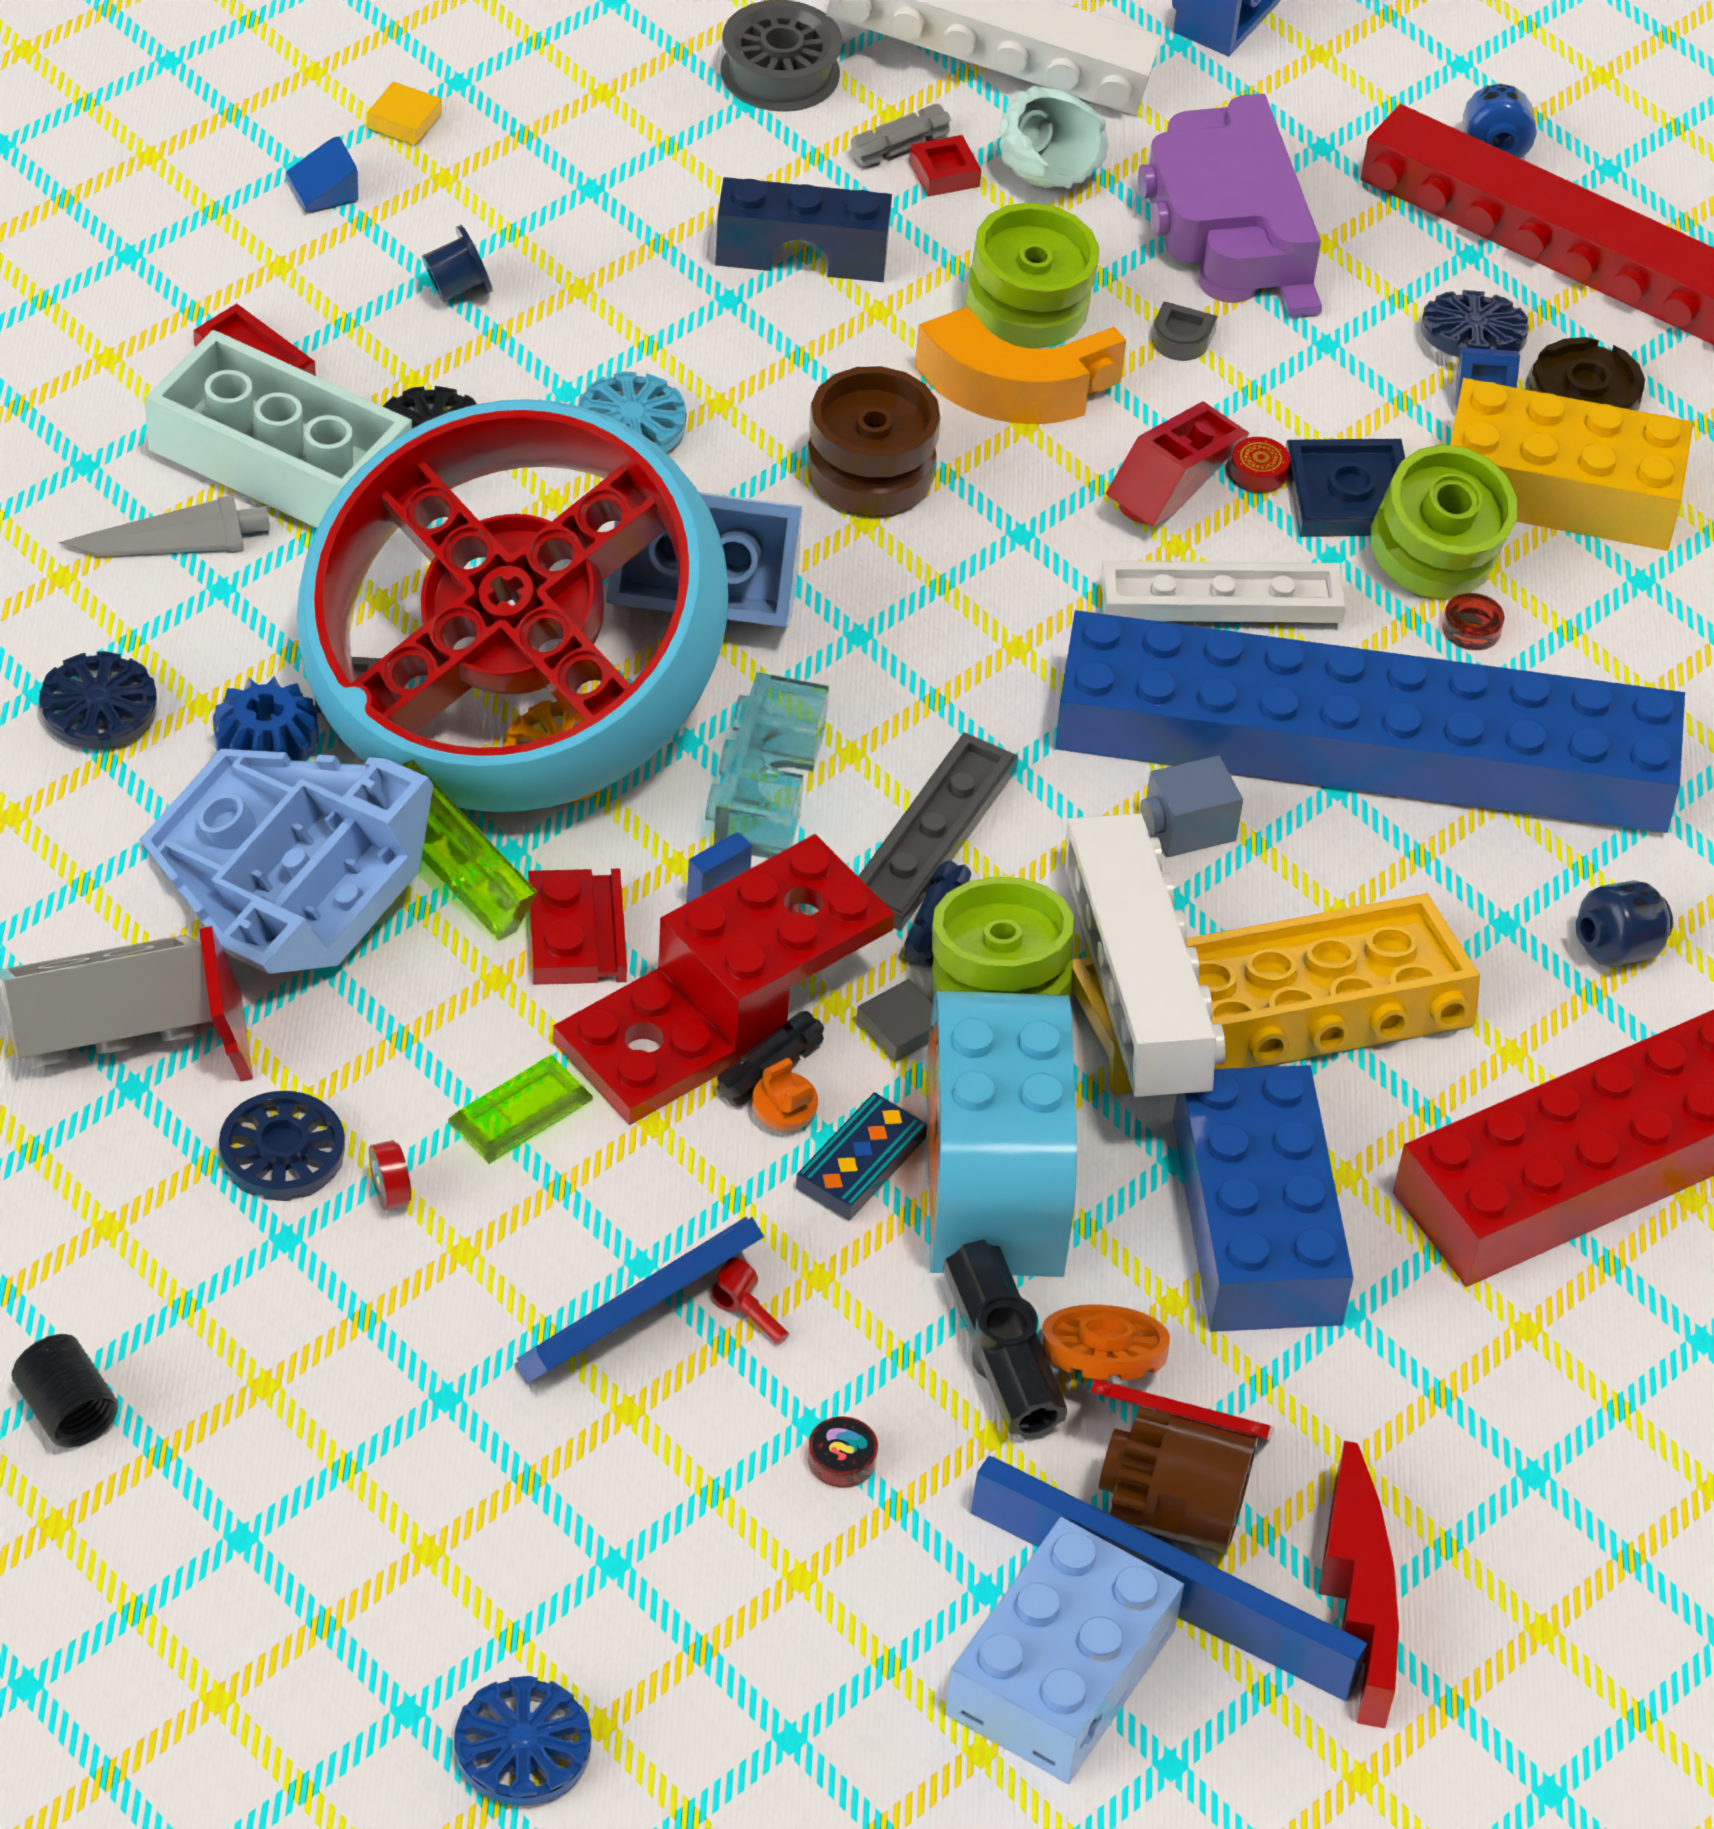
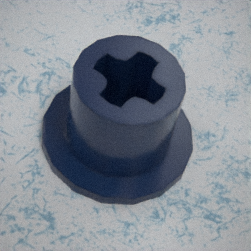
(456, 267)

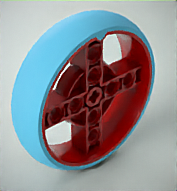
(408, 489)

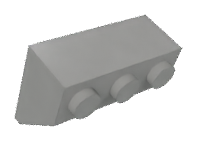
(105, 999)

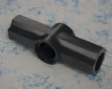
(1012, 1365)

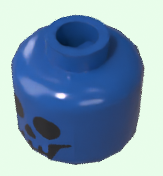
(1501, 118)

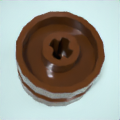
(873, 440)

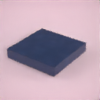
(1340, 483)

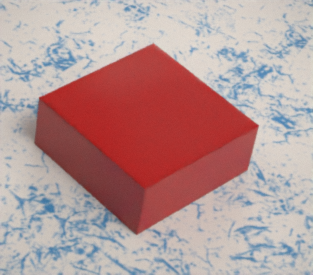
(945, 165)

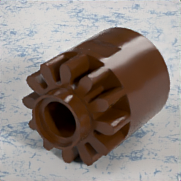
(1179, 1478)

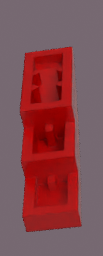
(1362, 1571)

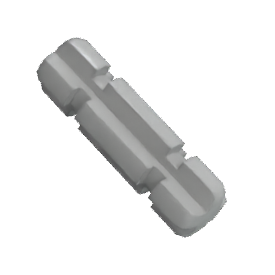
(899, 134)

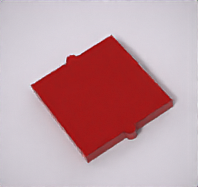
(226, 1003)

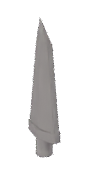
(192, 529)

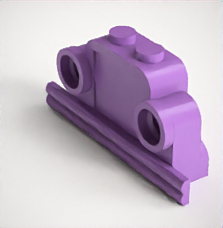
(1234, 203)

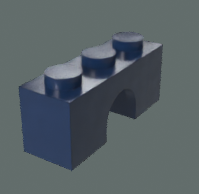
(842, 222)

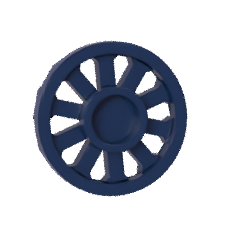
(1473, 323)
(98, 700)
(282, 1145)

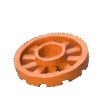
(1105, 1341)

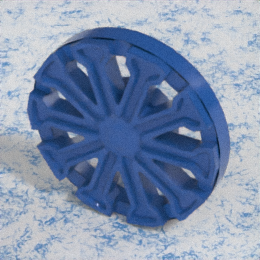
(522, 1741)

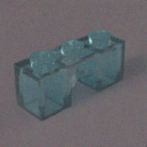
(776, 729)

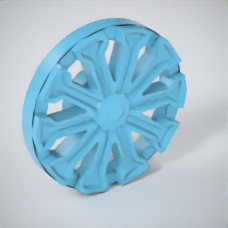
(641, 410)

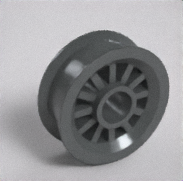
(781, 55)

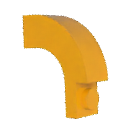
(1013, 381)

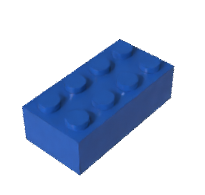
(1263, 1201)

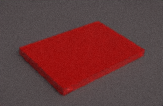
(1182, 1409)

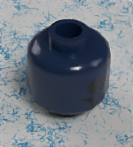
(1624, 923)

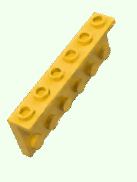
(1318, 984)

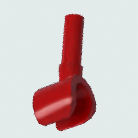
(733, 1292)

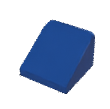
(325, 177)

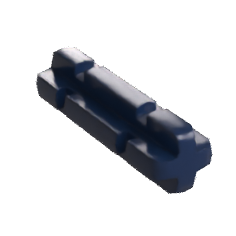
(919, 940)

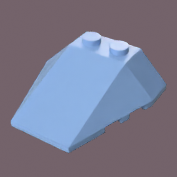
(292, 852)

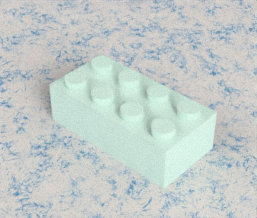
(265, 426)

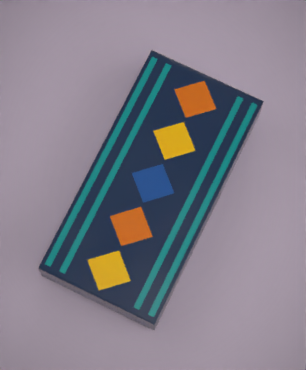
(861, 1156)

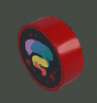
(390, 1175)

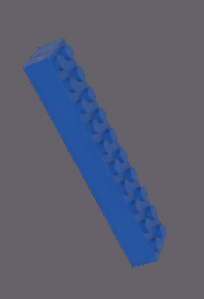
(1373, 721)

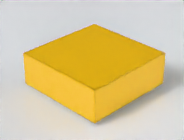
(404, 113)

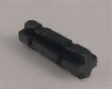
(801, 1036)

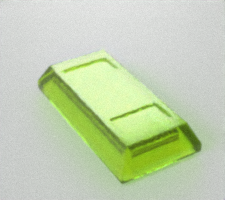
(520, 1108)

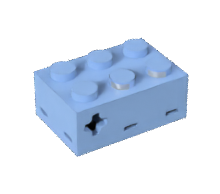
(1063, 1649)

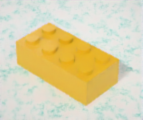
(1580, 461)

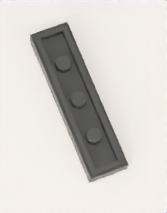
(937, 824)

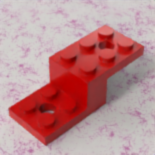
(722, 977)

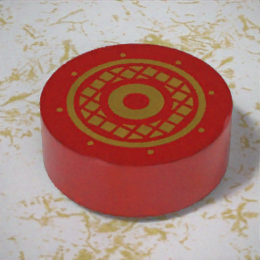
(1259, 464)

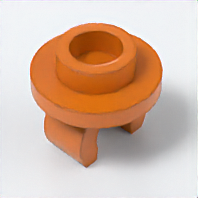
(784, 1098)

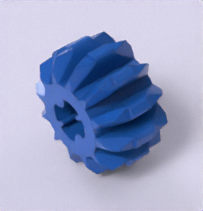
(267, 720)

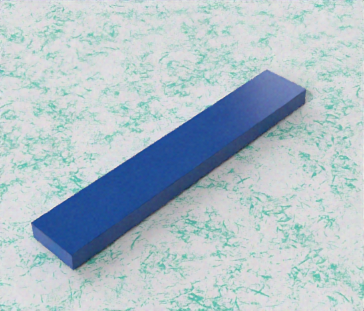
(1209, 1596)

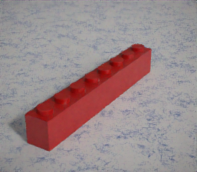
(1544, 218)

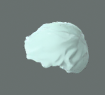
(1052, 138)

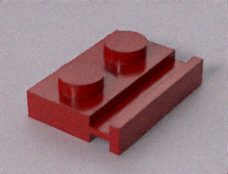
(577, 927)

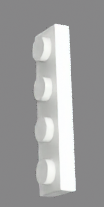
(1223, 591)

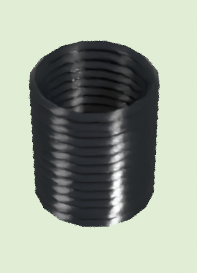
(64, 1390)

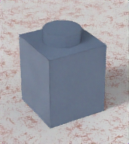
(1192, 806)

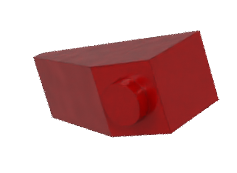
(1173, 463)

